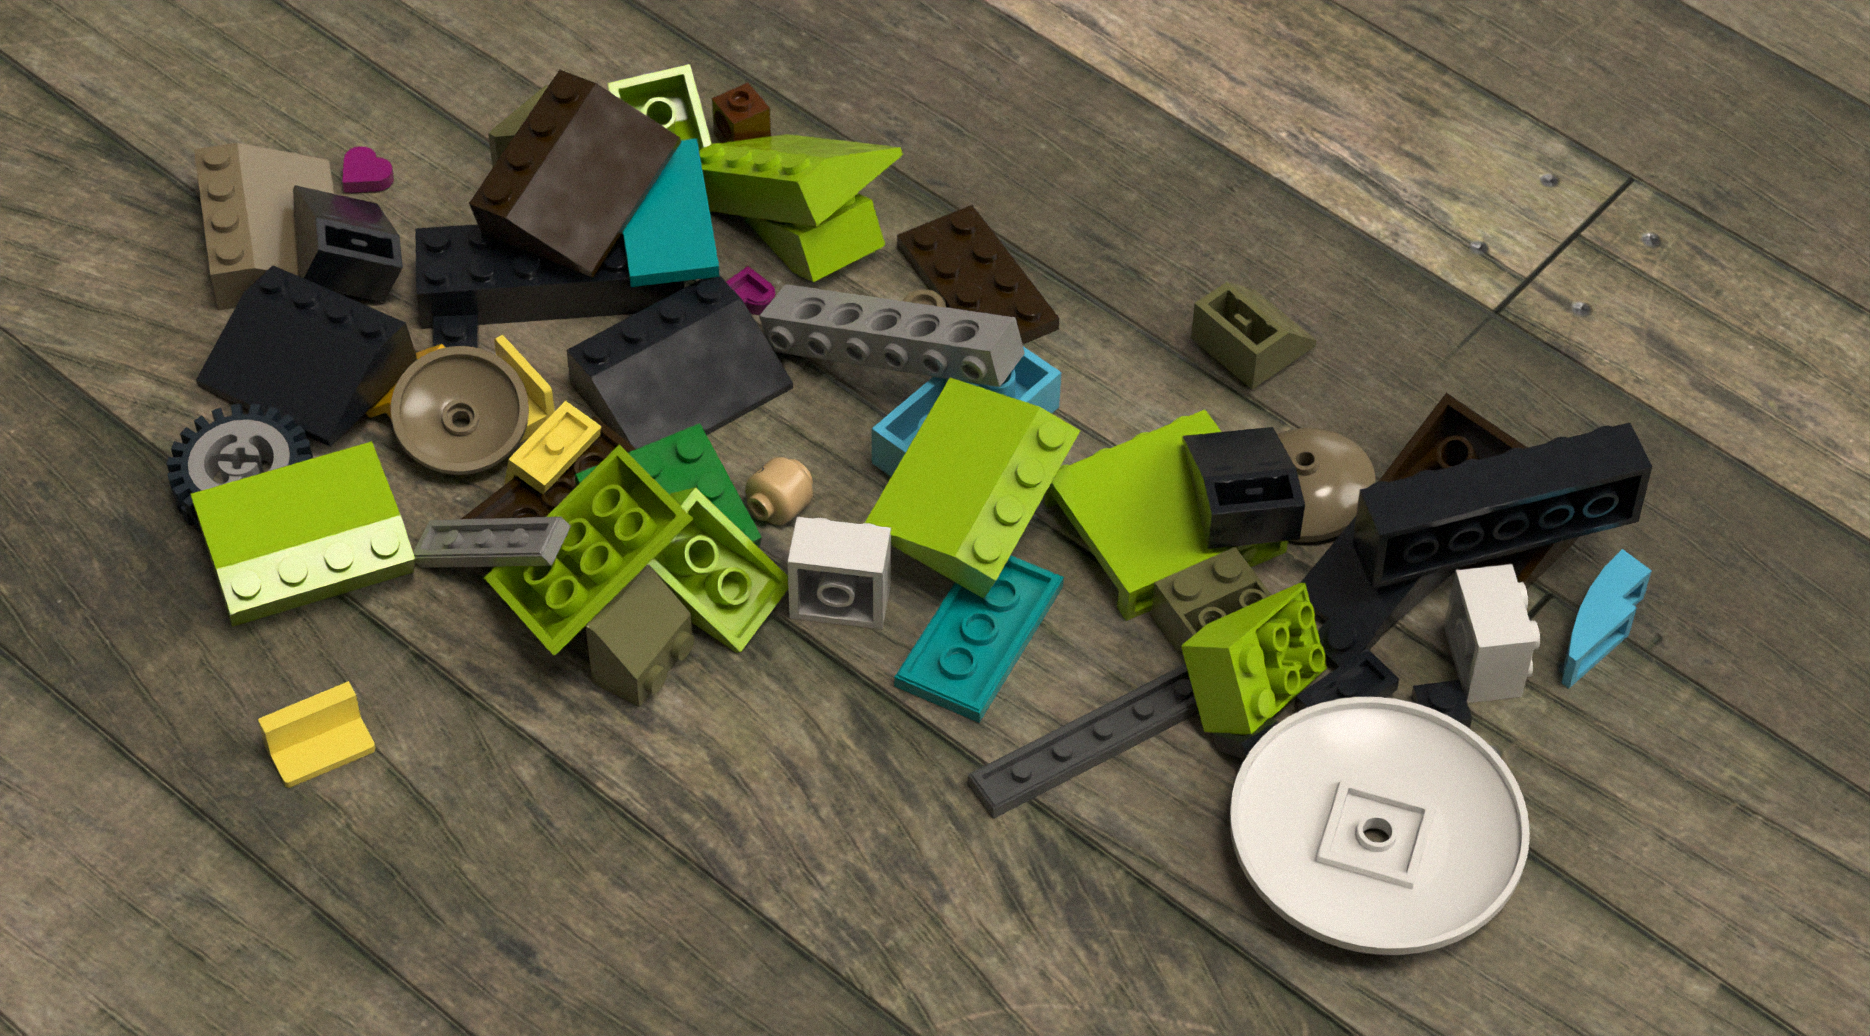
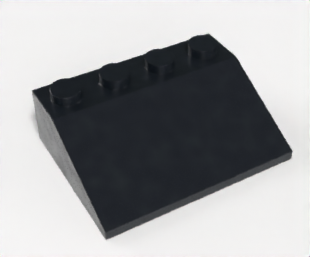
(307, 354)
(678, 365)

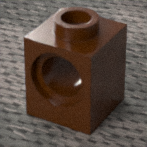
(740, 115)

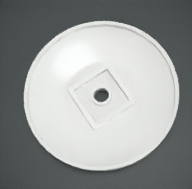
(1392, 767)

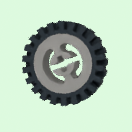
(235, 448)

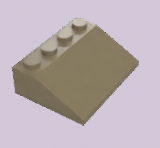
(251, 211)

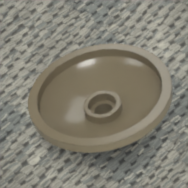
(454, 386)
(1330, 481)

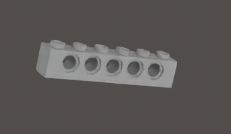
(893, 335)

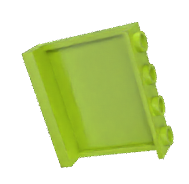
(1142, 511)

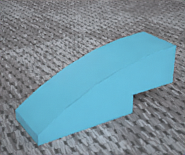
(1605, 615)

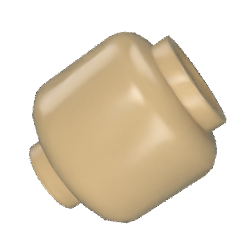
(779, 490)

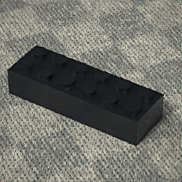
(481, 276)
(1500, 505)

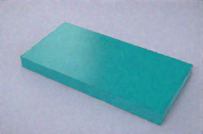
(673, 226)
(978, 640)

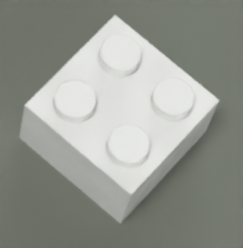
(839, 572)
(1490, 633)

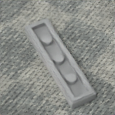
(491, 542)

